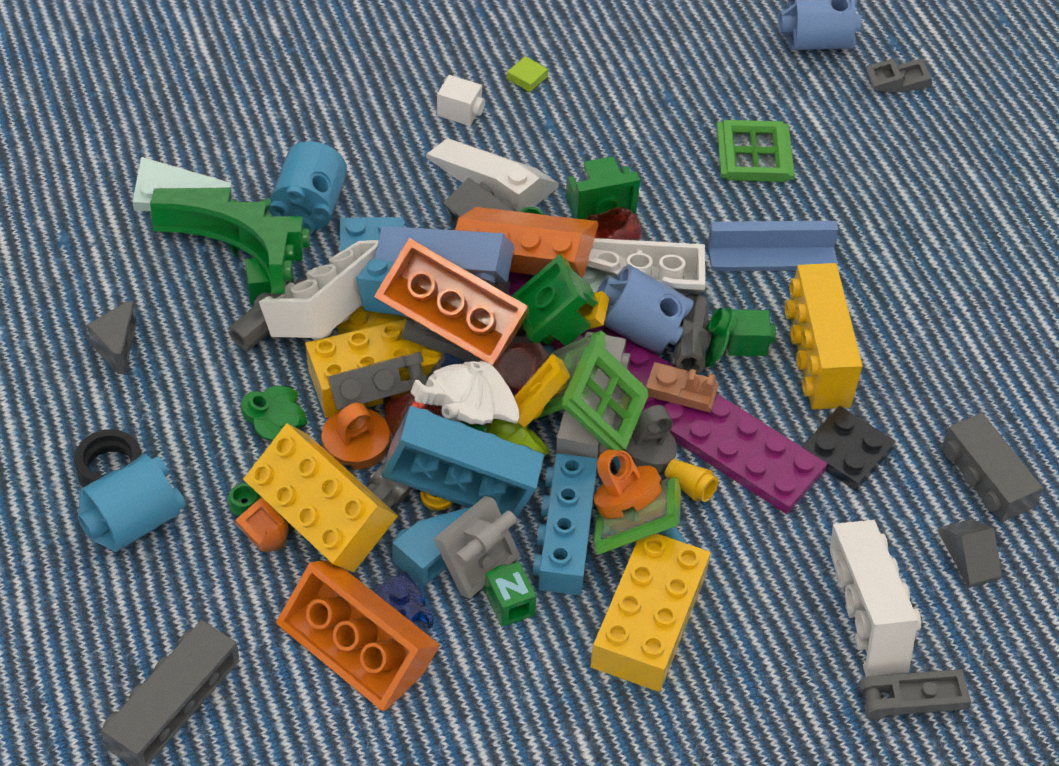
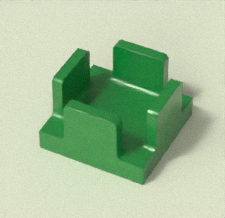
(604, 189)
(553, 303)

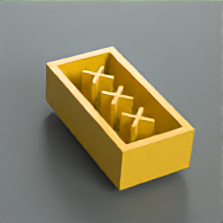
(823, 336)
(359, 349)
(320, 498)
(650, 611)

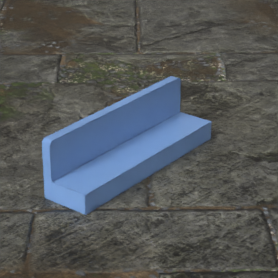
(770, 245)

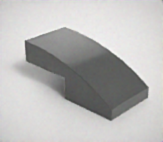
(890, 77)

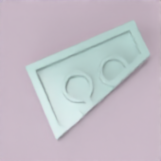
(161, 175)

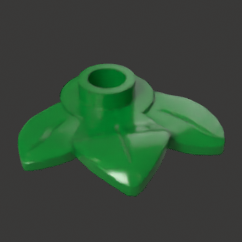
(722, 326)
(275, 410)

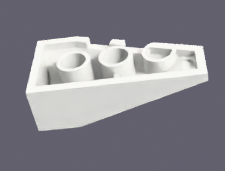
(507, 178)
(673, 264)

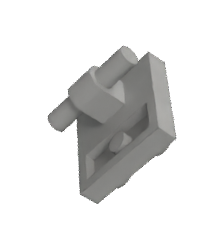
(477, 545)

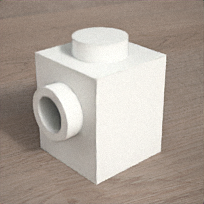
(460, 100)

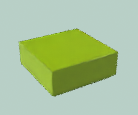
(527, 74)

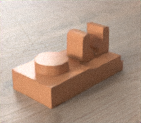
(682, 387)

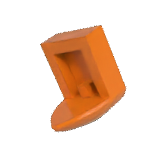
(263, 526)

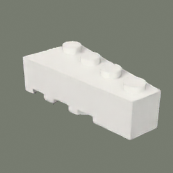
(322, 300)
(875, 597)

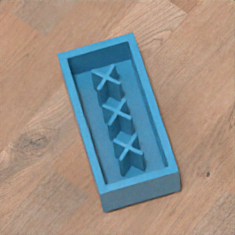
(461, 462)

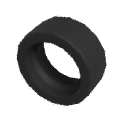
(99, 443)

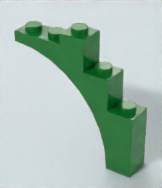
(214, 214)

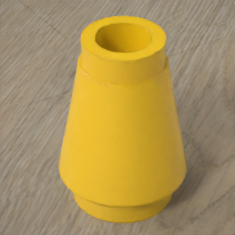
(694, 480)

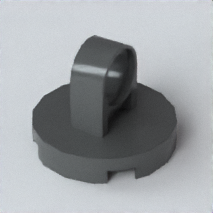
(651, 439)

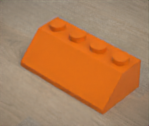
(535, 237)
(452, 302)
(356, 633)

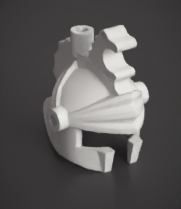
(468, 393)

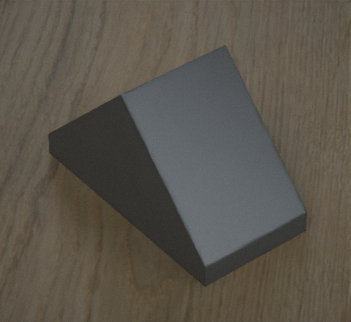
(114, 334)
(973, 551)

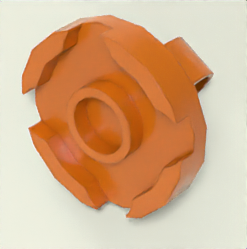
(356, 436)
(627, 488)

